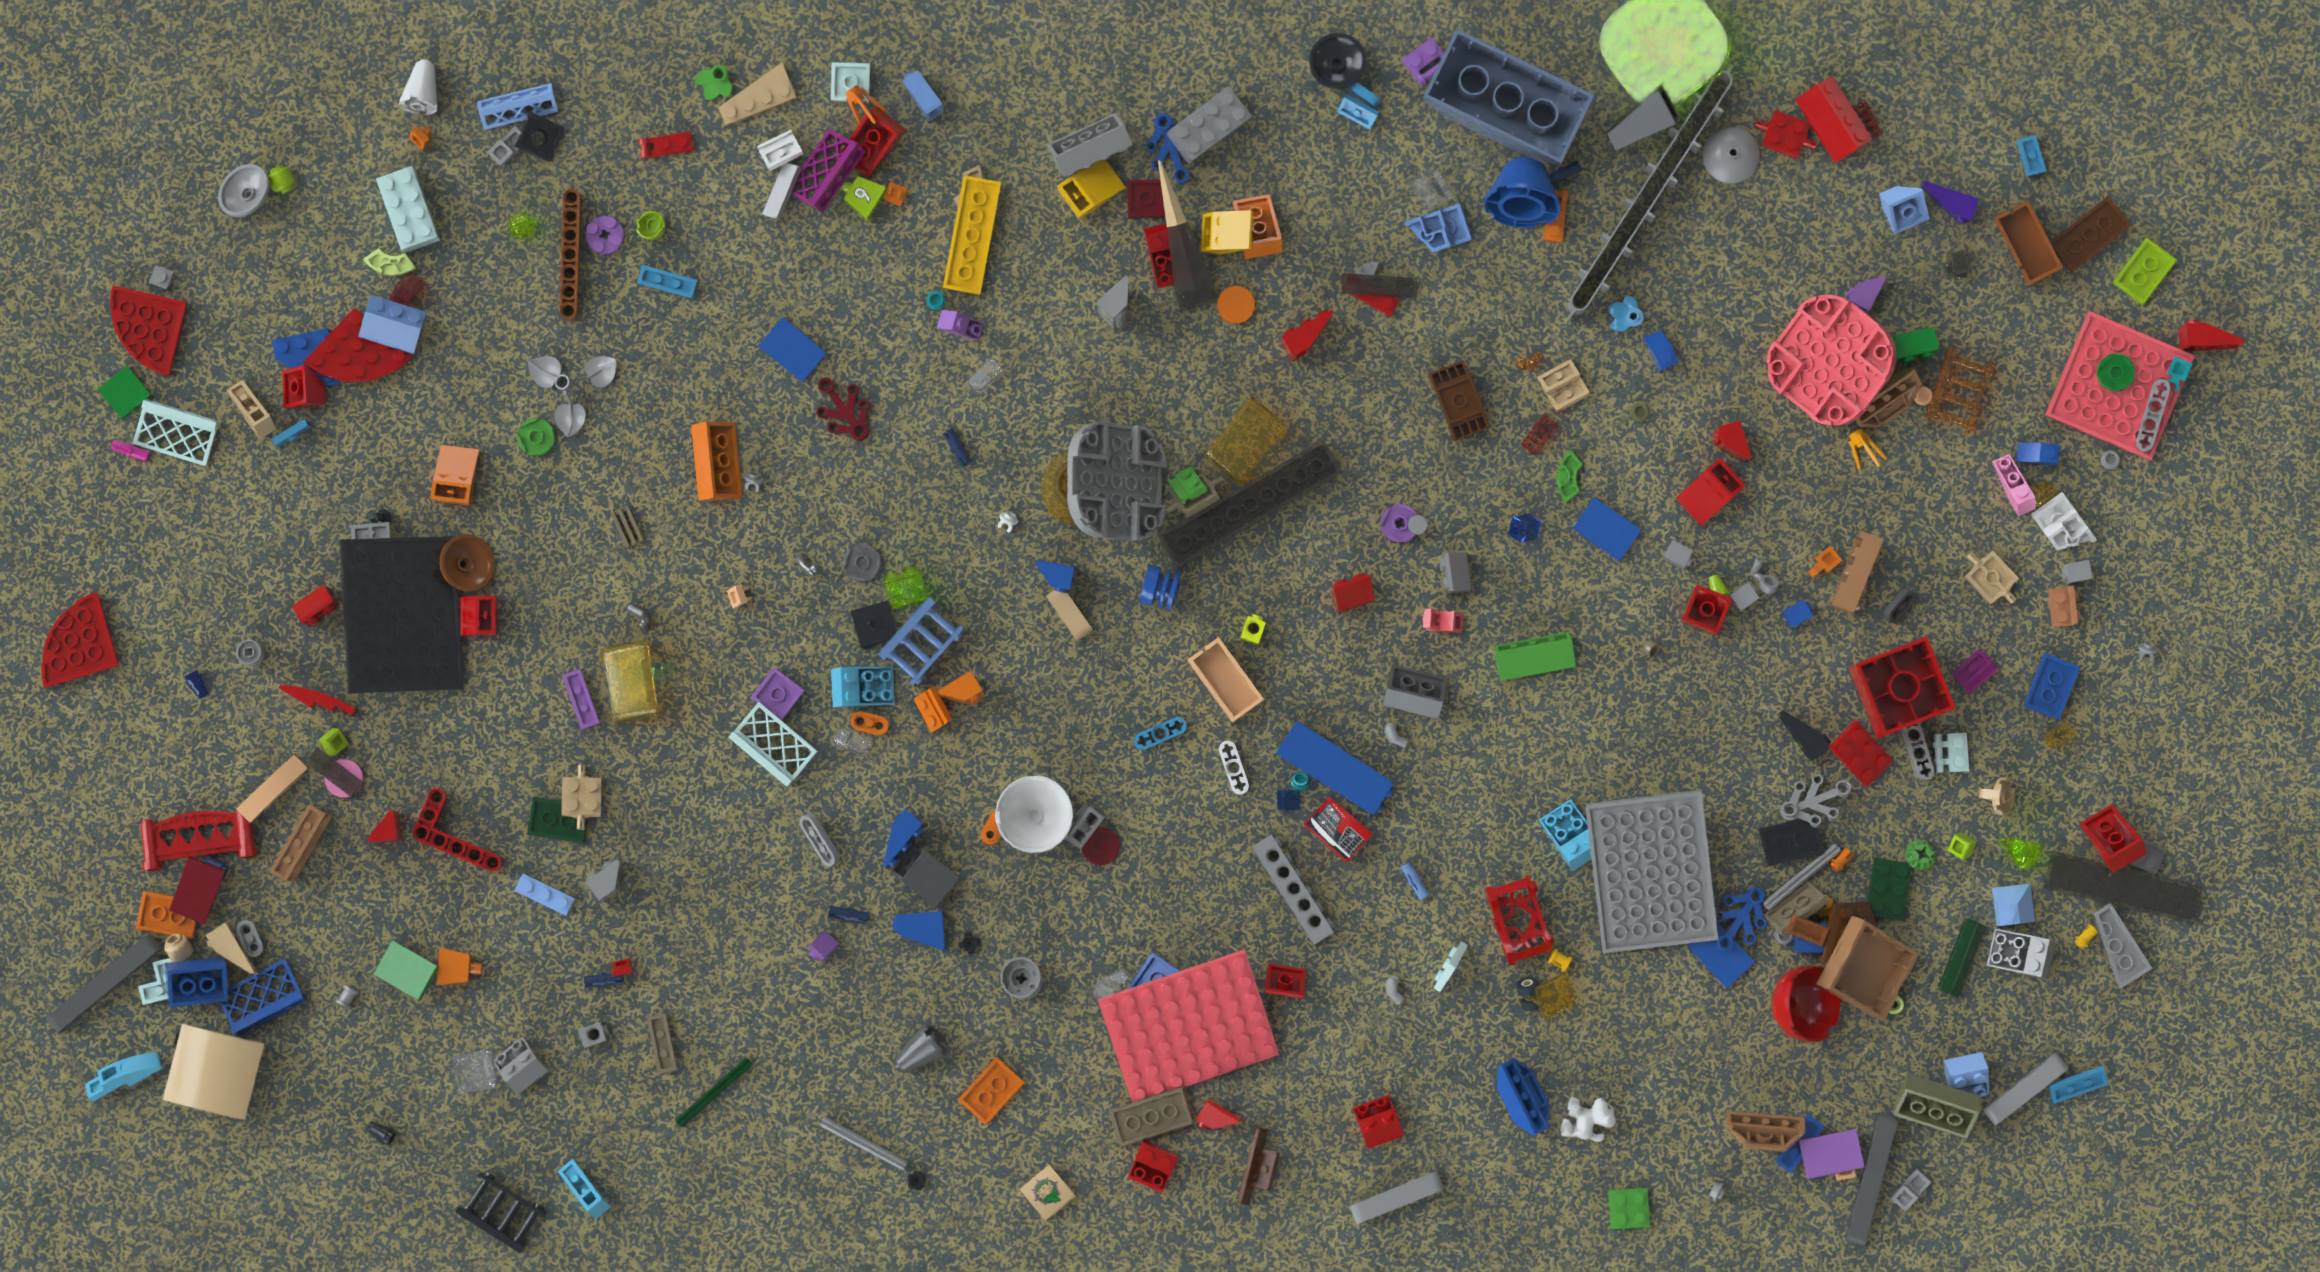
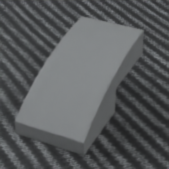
(504, 148)
(1911, 1189)

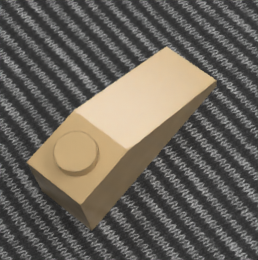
(251, 409)
(226, 943)

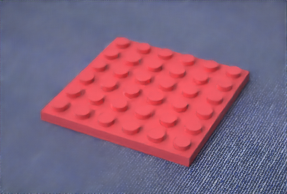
(2106, 414)

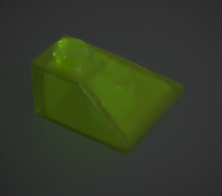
(2020, 852)

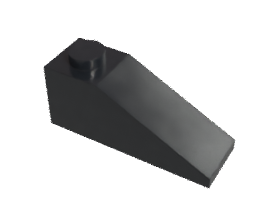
(1808, 739)

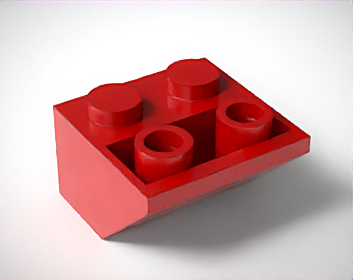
(315, 606)
(478, 616)
(1378, 1122)
(1153, 1166)

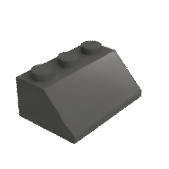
(1415, 691)

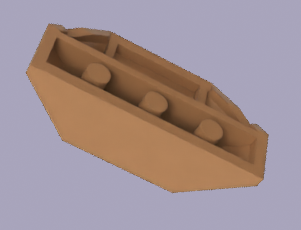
(1892, 399)
(1765, 1130)

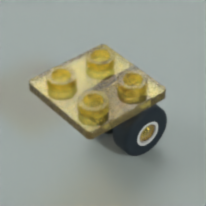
(1549, 997)

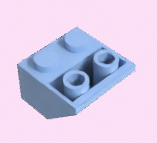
(1968, 1074)

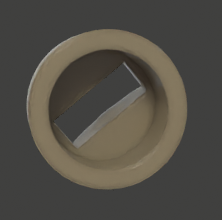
(1651, 648)

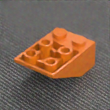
(455, 475)

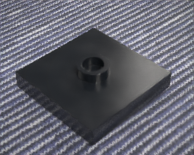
(873, 624)

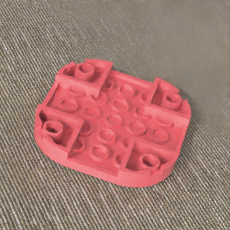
(1831, 360)

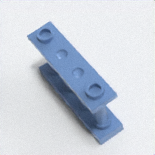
(914, 623)

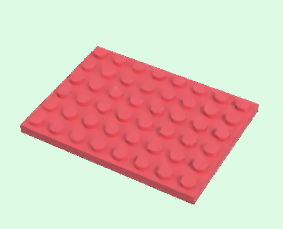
(1188, 1026)

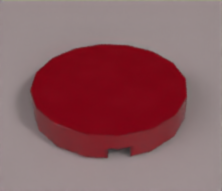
(1101, 847)

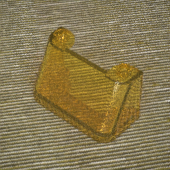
(1245, 441)
(631, 682)

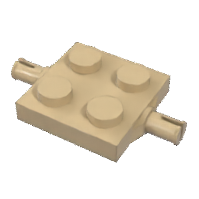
(1991, 577)
(581, 797)

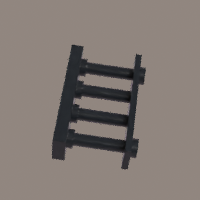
(499, 1231)

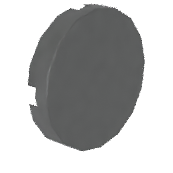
(862, 562)

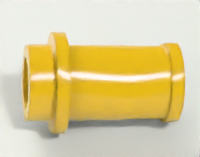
(2085, 937)

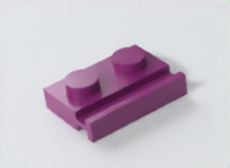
(1974, 671)

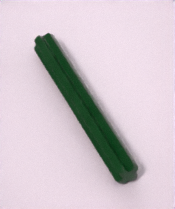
(713, 1092)

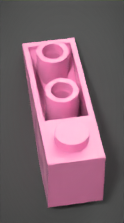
(2015, 486)

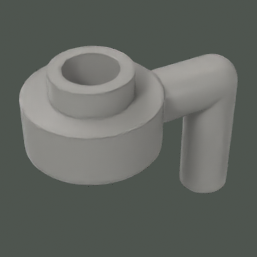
(1767, 583)

